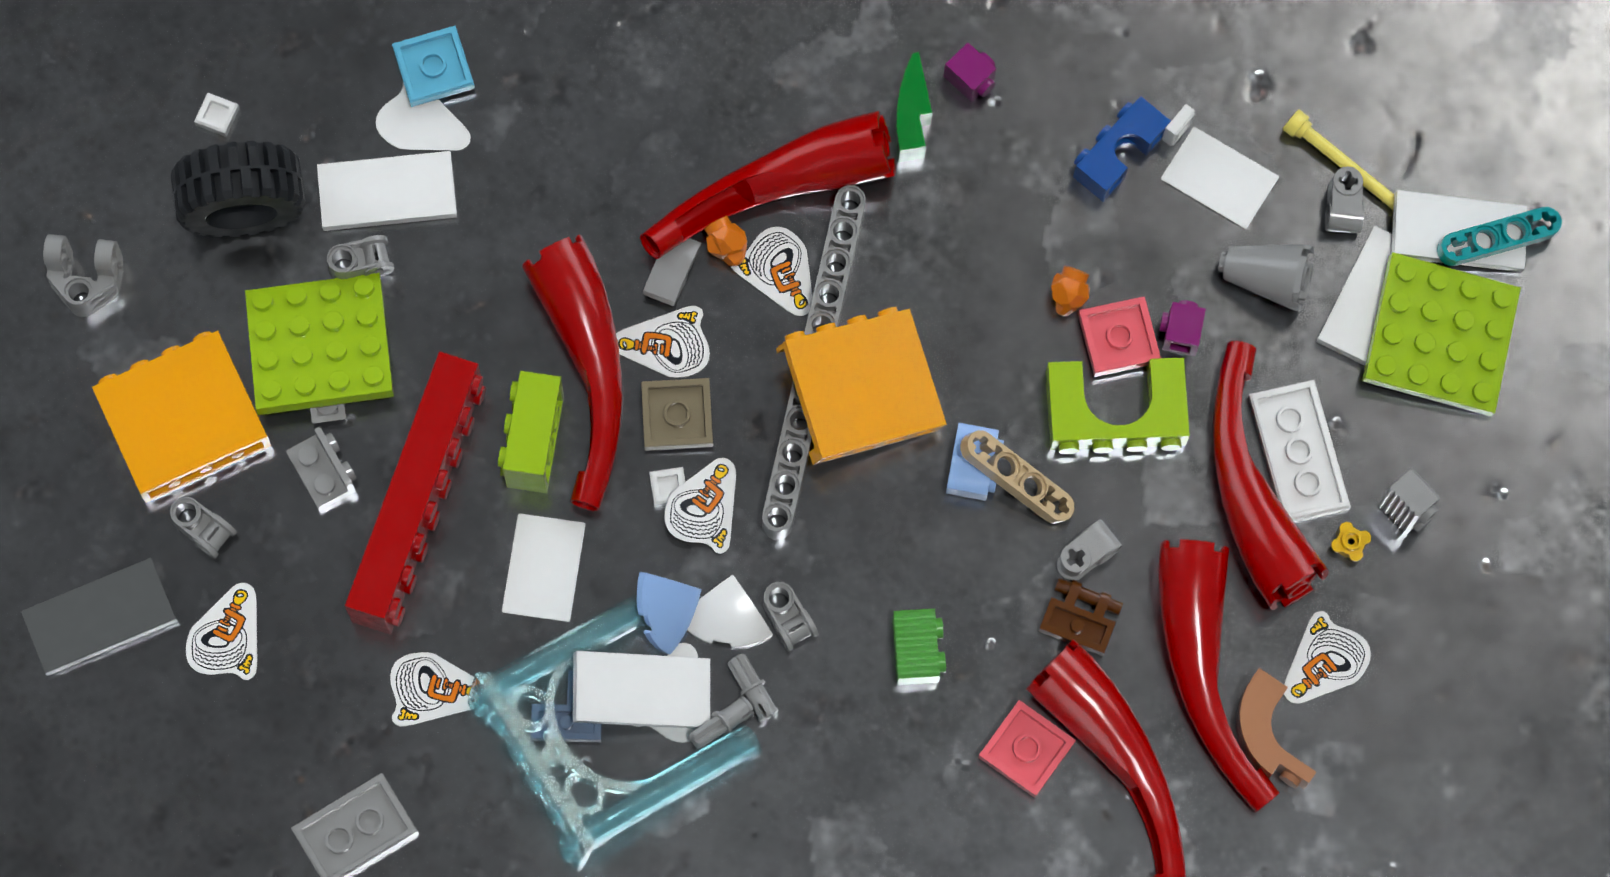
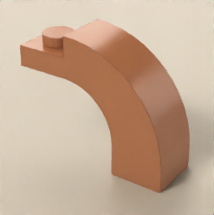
(1256, 732)

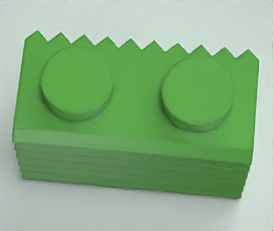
(917, 646)

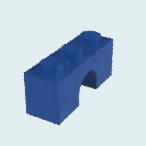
(1137, 126)

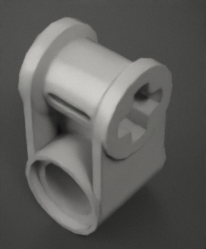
(1345, 207)
(362, 258)
(206, 530)
(1091, 548)
(788, 618)

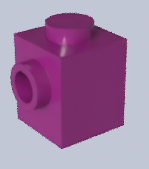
(971, 72)
(1182, 327)

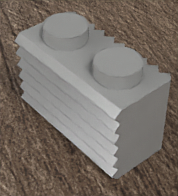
(1410, 502)

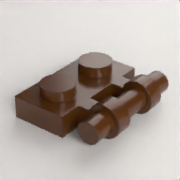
(1069, 622)

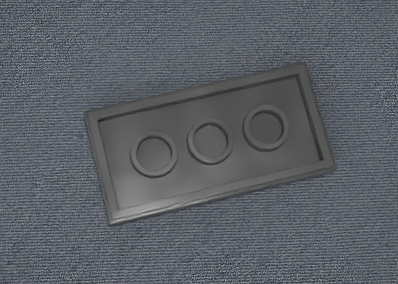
(99, 616)

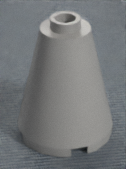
(1270, 271)

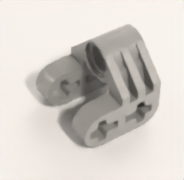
(59, 265)

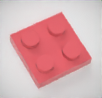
(1119, 336)
(1027, 748)

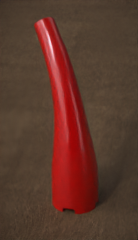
(818, 161)
(580, 311)
(1264, 532)
(1192, 612)
(1096, 713)

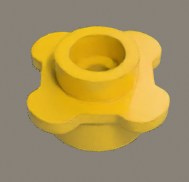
(1347, 550)

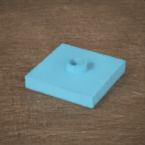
(433, 66)

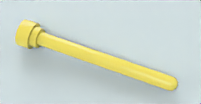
(1300, 127)

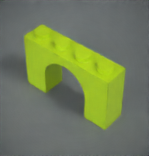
(1076, 427)

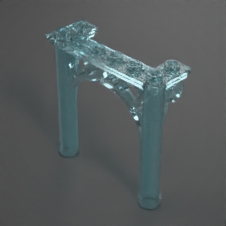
(489, 700)

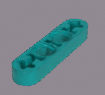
(1500, 239)

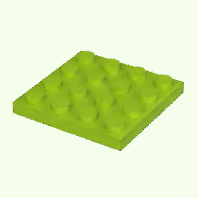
(1441, 334)
(318, 344)

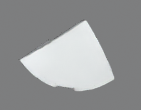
(728, 617)

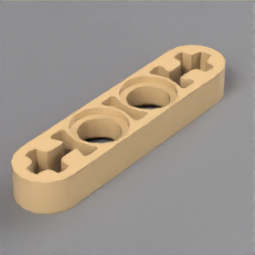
(1019, 473)

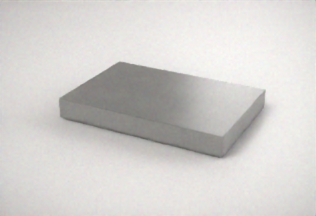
(355, 829)

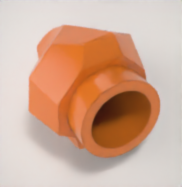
(726, 241)
(1070, 290)

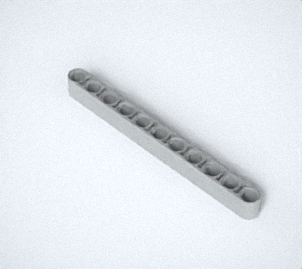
(819, 313)

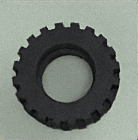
(237, 189)

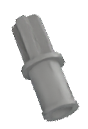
(752, 687)
(722, 722)

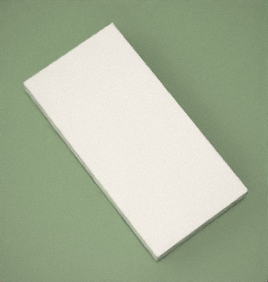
(386, 191)
(1425, 219)
(1354, 313)
(1299, 451)
(640, 689)

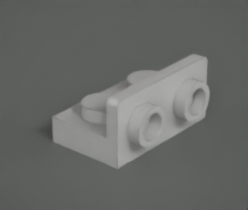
(321, 469)

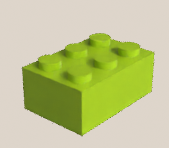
(531, 431)

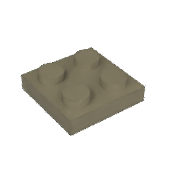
(677, 414)

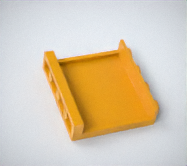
(863, 384)
(181, 415)

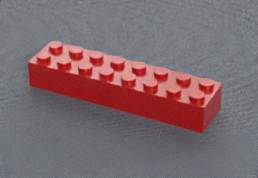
(415, 494)

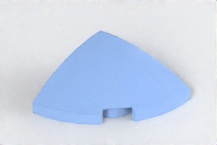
(666, 609)

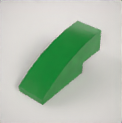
(912, 112)

